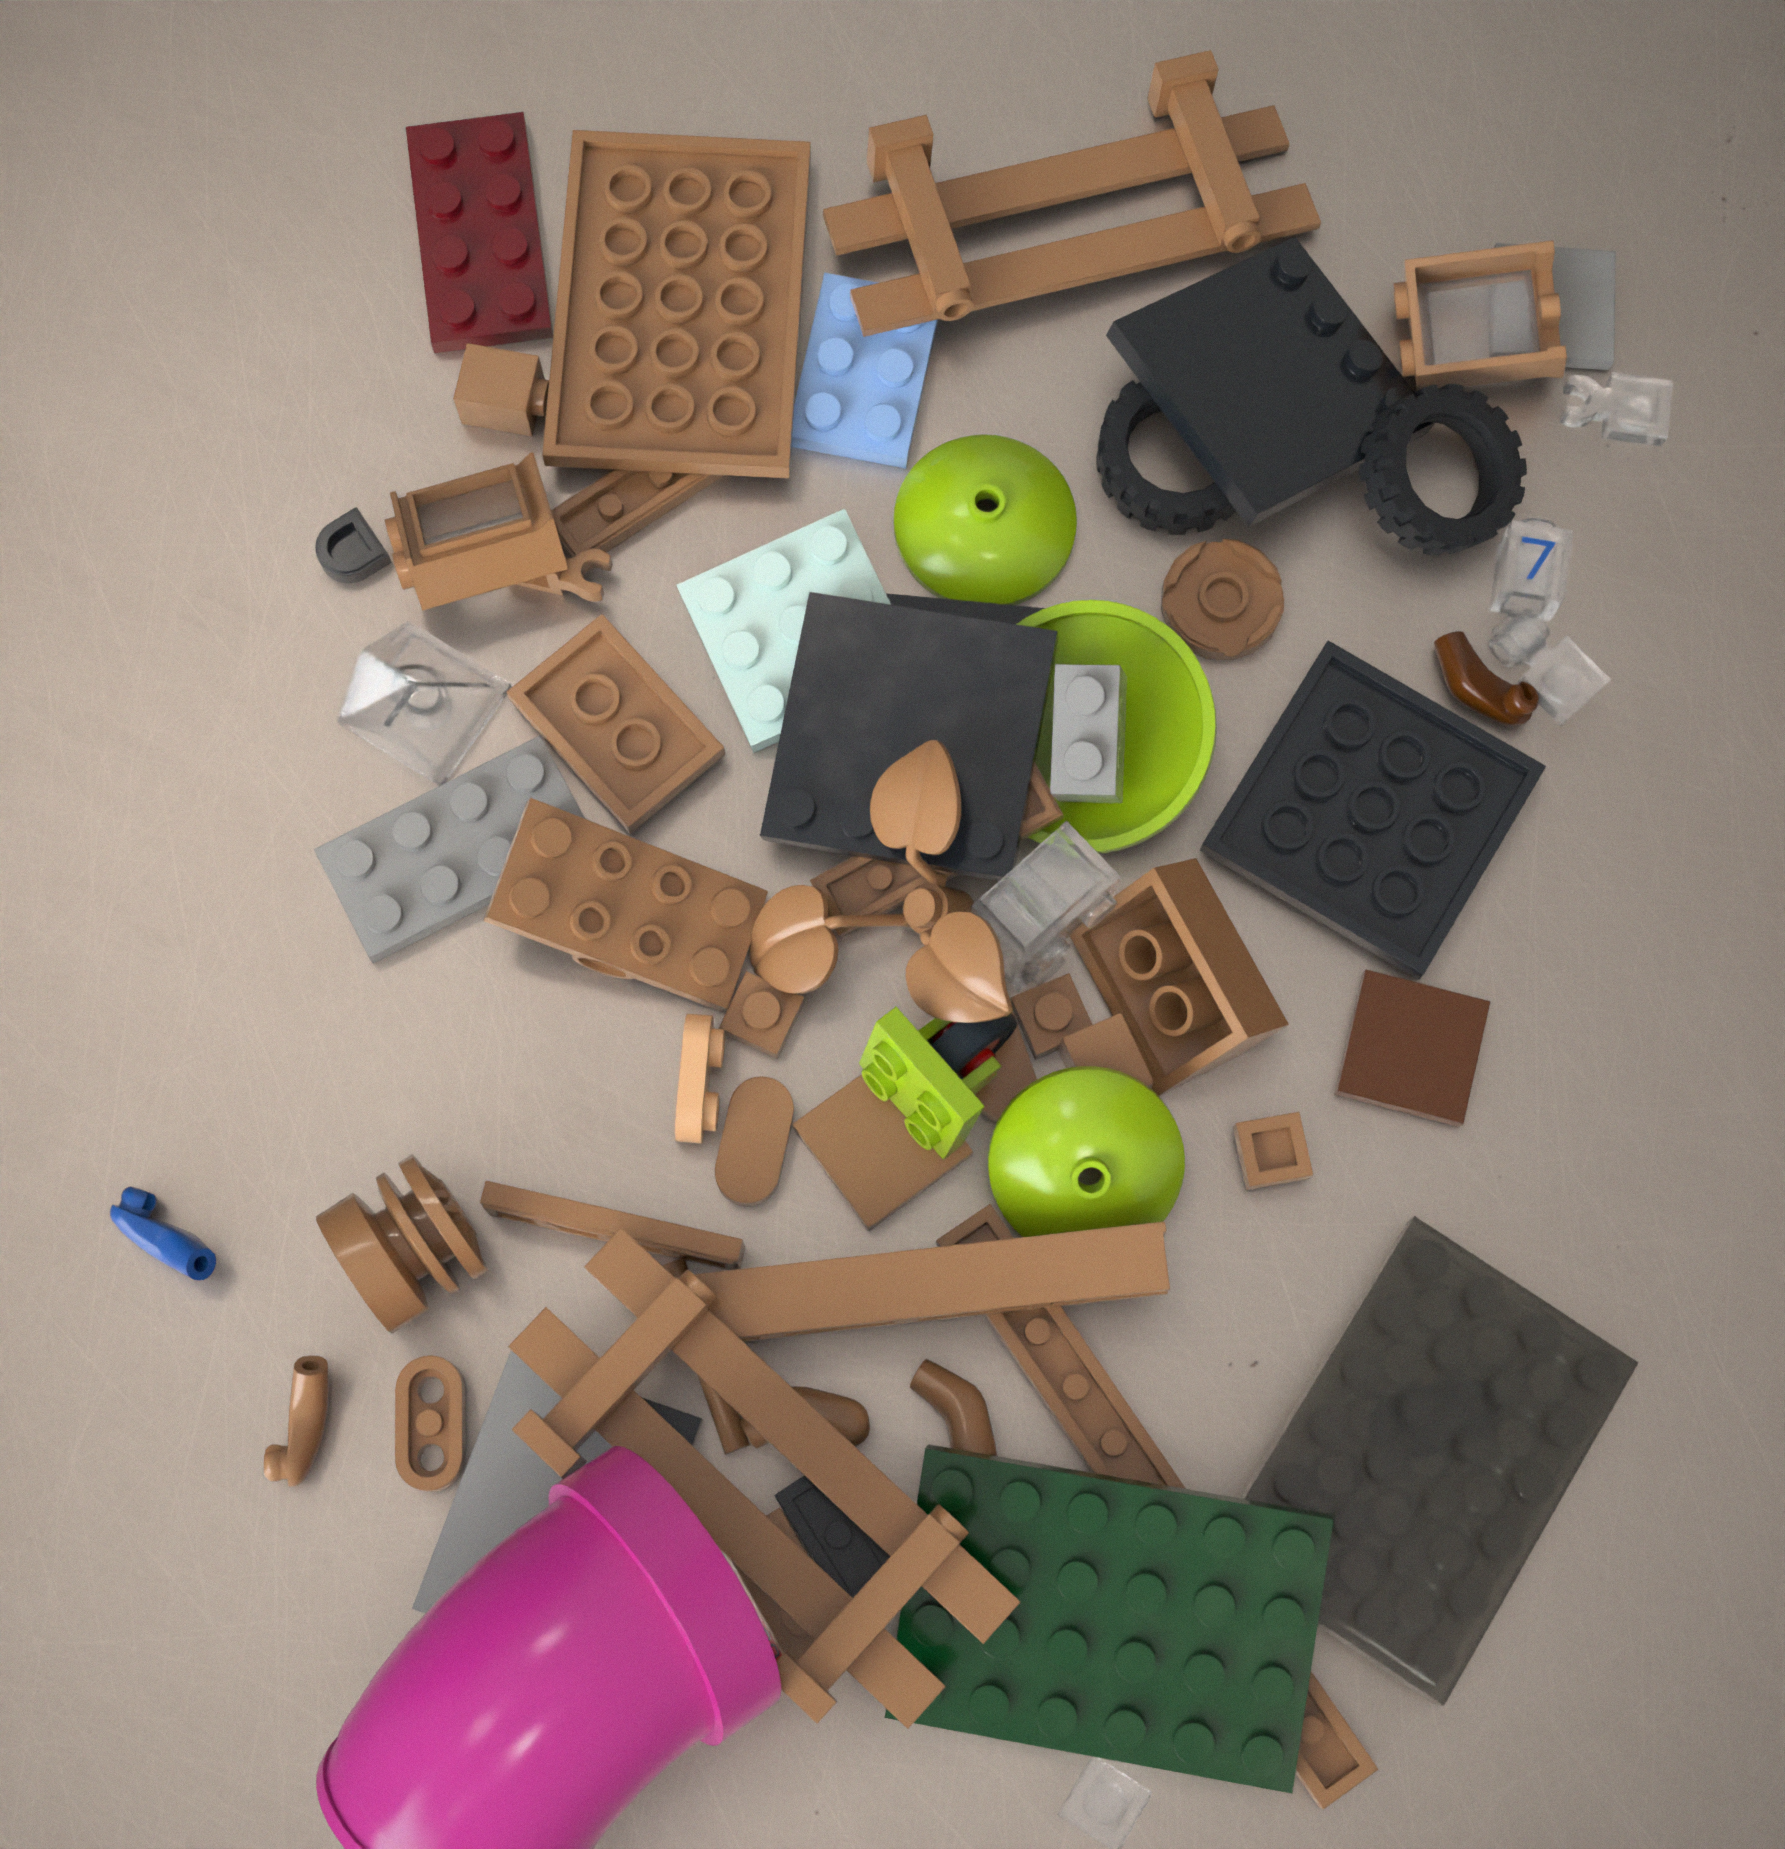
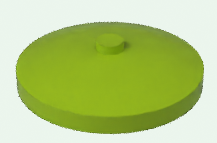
(1166, 722)

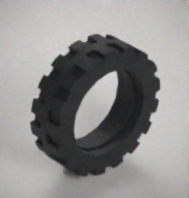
(1494, 452)
(1139, 496)

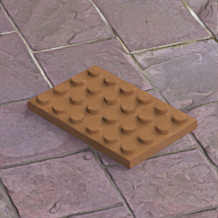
(678, 304)

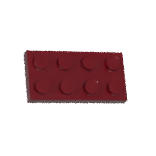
(479, 232)

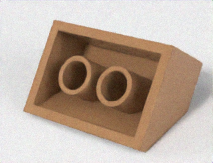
(1179, 975)

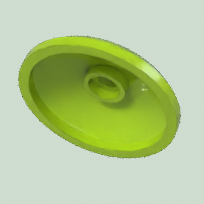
(976, 553)
(1081, 1122)

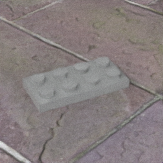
(439, 851)

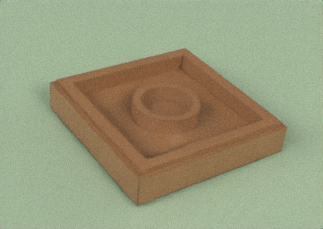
(871, 1152)

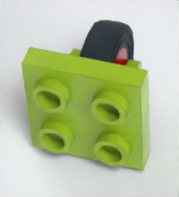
(934, 1073)

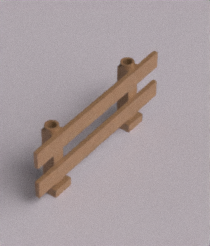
(929, 210)
(845, 1629)

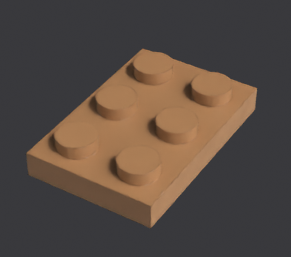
(616, 723)

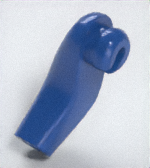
(159, 1239)

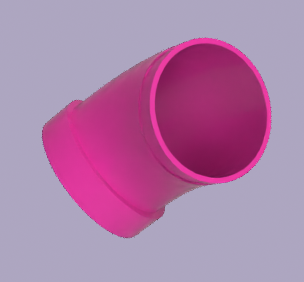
(554, 1678)

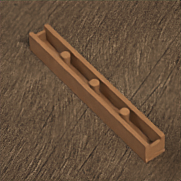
(941, 1282)

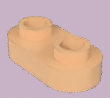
(697, 1107)

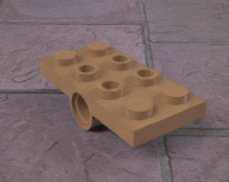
(625, 906)

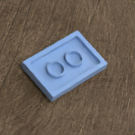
(859, 391)

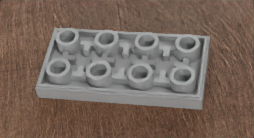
(501, 1482)

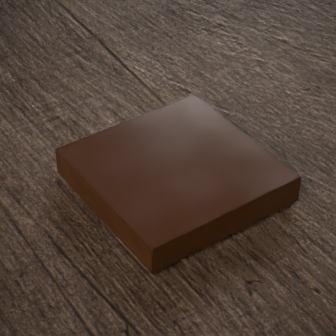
(1412, 1048)

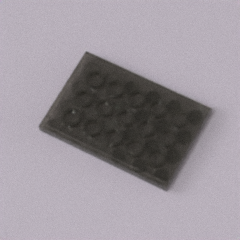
(1438, 1451)

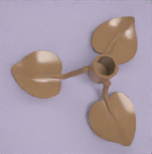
(962, 961)

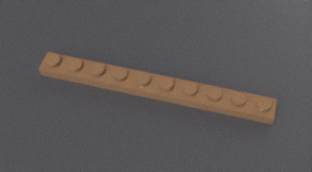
(1119, 1446)

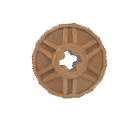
(402, 1243)

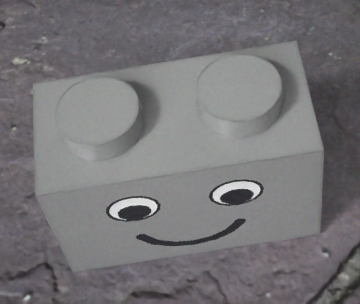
(1088, 733)

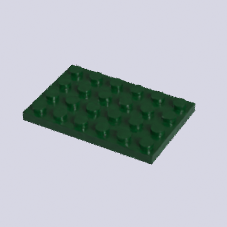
(1143, 1624)

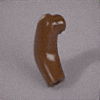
(1479, 687)

